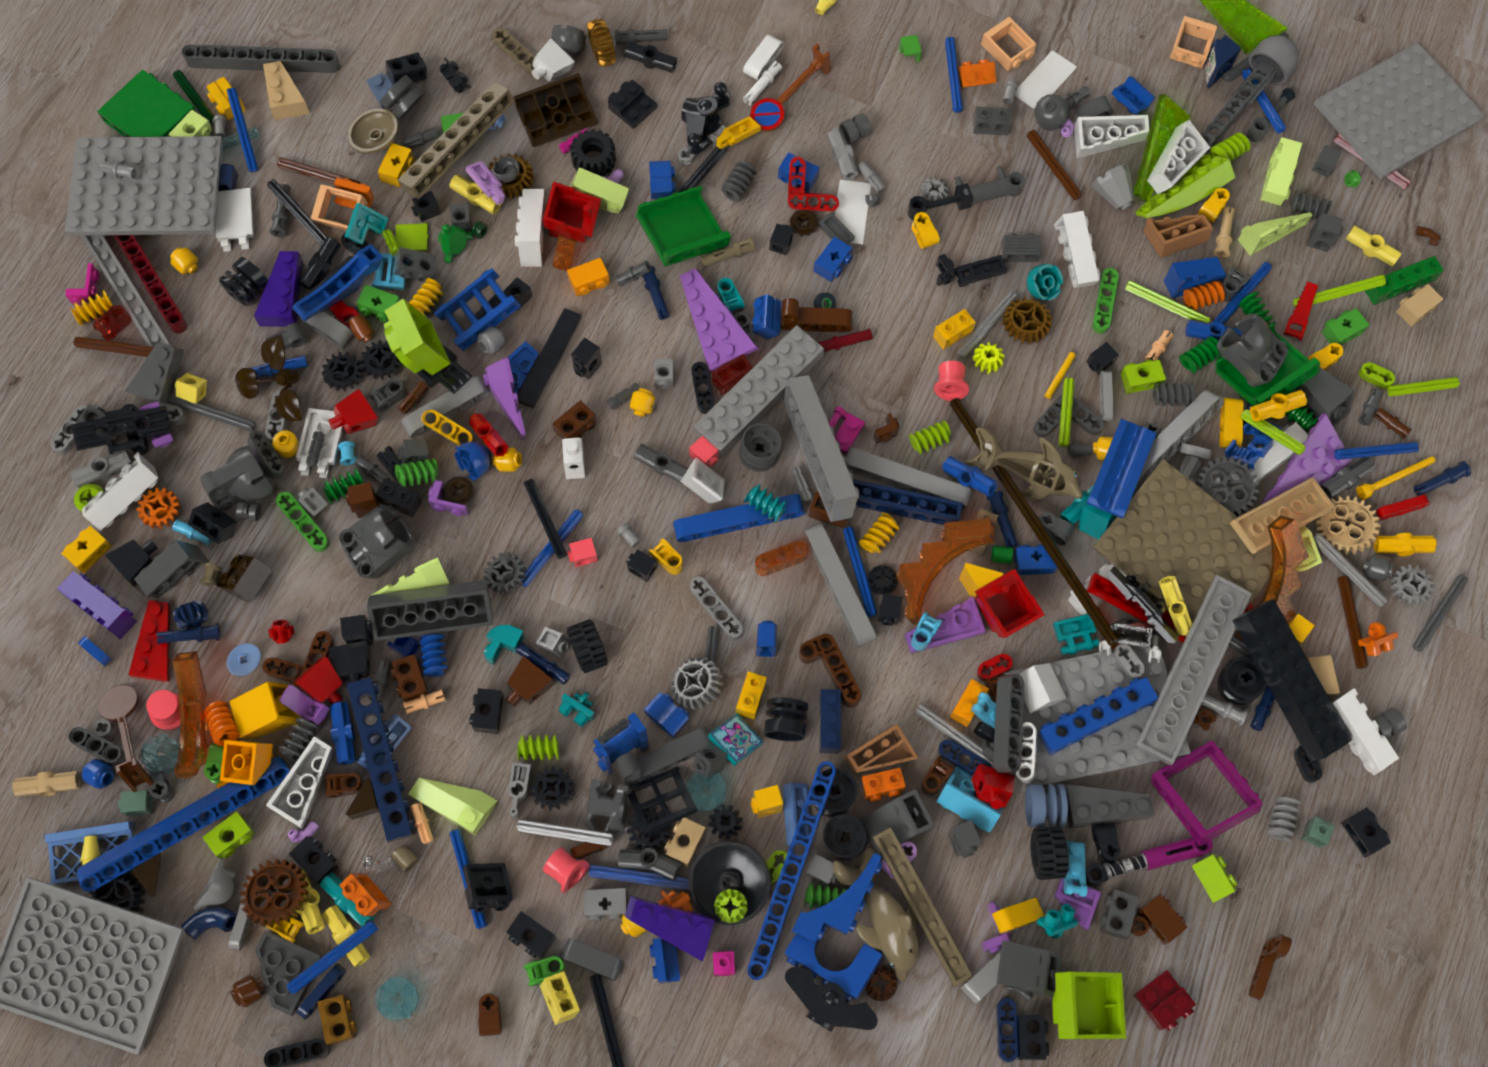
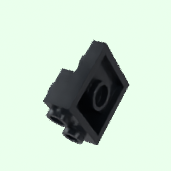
(631, 103)
(487, 886)

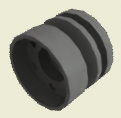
(760, 438)

